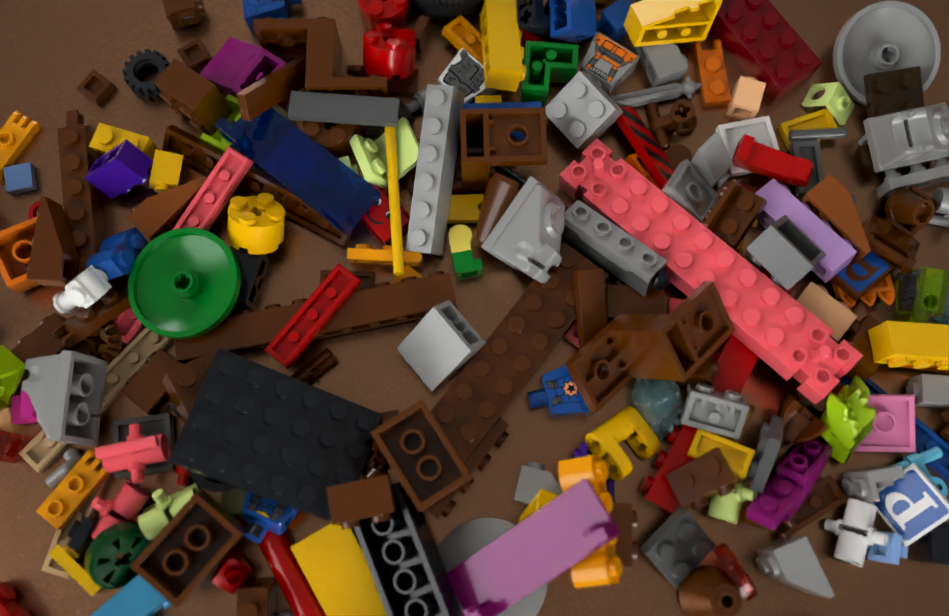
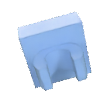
(891, 552)

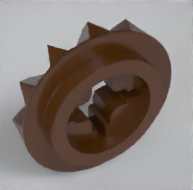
(109, 333)

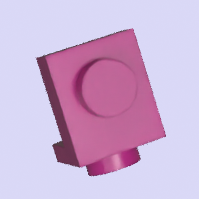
(22, 409)

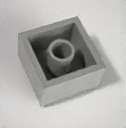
(582, 111)

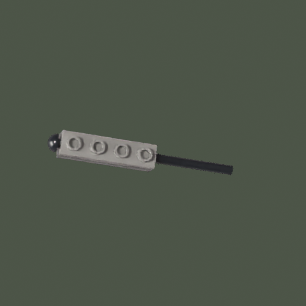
(609, 245)

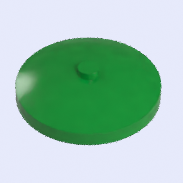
(184, 283)

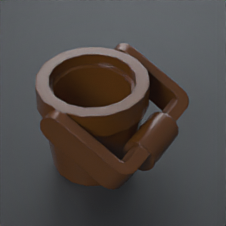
(909, 207)

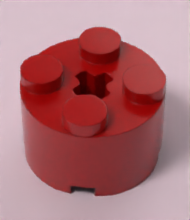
(378, 11)
(389, 51)

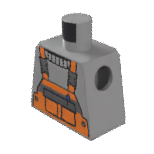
(608, 63)

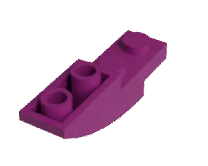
(791, 485)

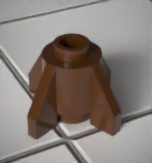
(799, 422)

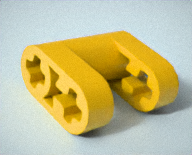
(623, 425)

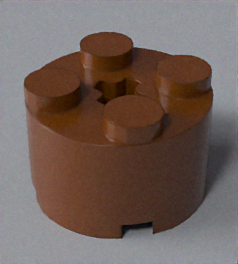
(332, 136)

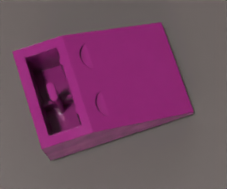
(239, 66)

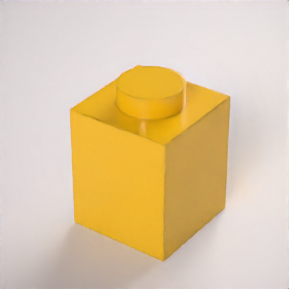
(165, 171)

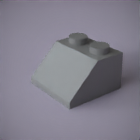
(794, 564)

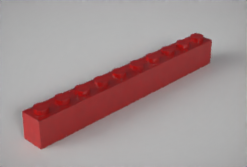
(734, 369)

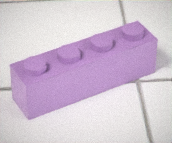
(781, 203)

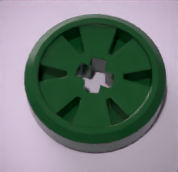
(101, 558)

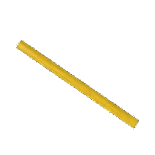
(394, 201)

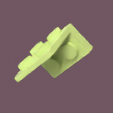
(372, 154)

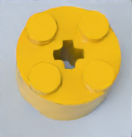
(256, 223)

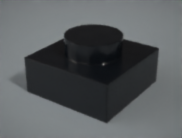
(80, 531)

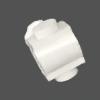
(82, 291)

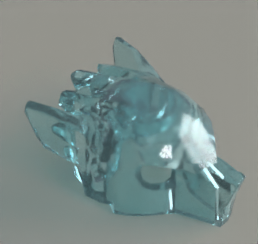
(658, 404)

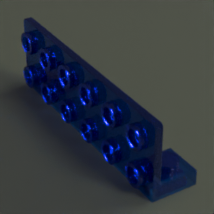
(302, 167)

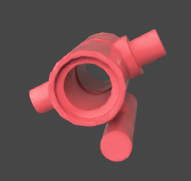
(134, 453)
(121, 509)

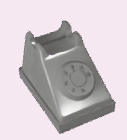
(908, 137)
(530, 232)
(67, 395)

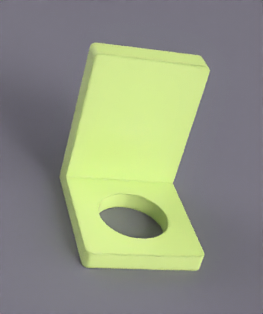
(834, 99)

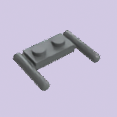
(807, 146)

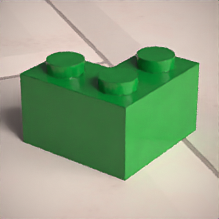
(546, 64)

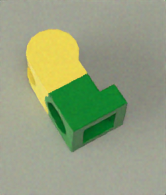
(460, 246)

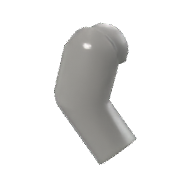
(72, 457)

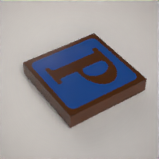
(861, 277)

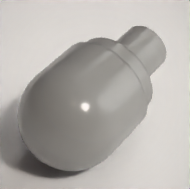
(418, 101)

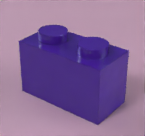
(119, 170)

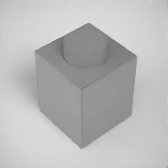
(929, 390)

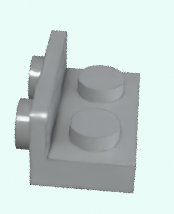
(714, 410)
(863, 482)

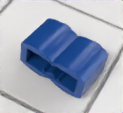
(118, 253)

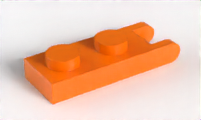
(712, 74)

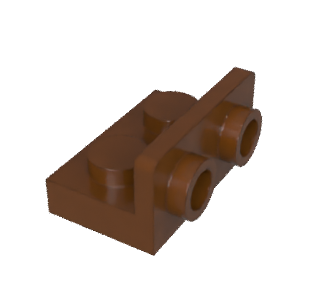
(734, 213)

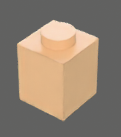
(746, 98)

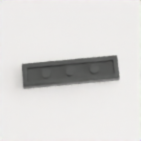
(344, 109)

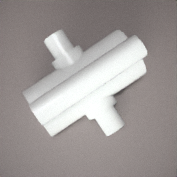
(855, 532)

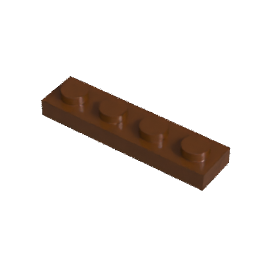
(478, 459)

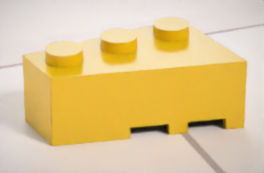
(670, 21)

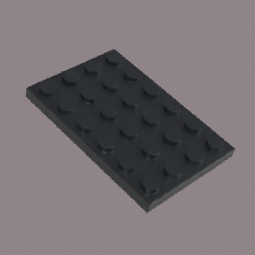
(273, 435)

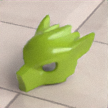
(847, 419)

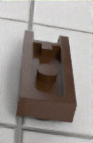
(92, 318)
(820, 500)

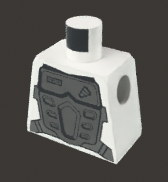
(467, 76)

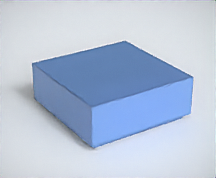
(20, 178)

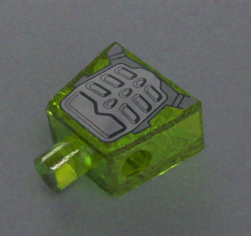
(922, 293)

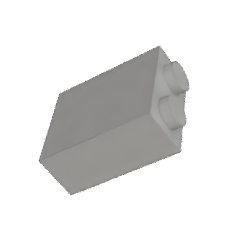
(440, 345)

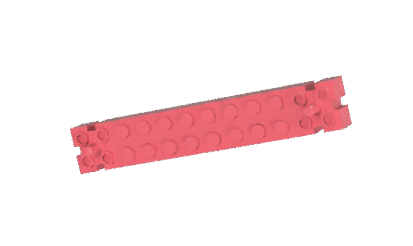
(760, 311)

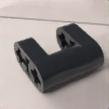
(535, 19)

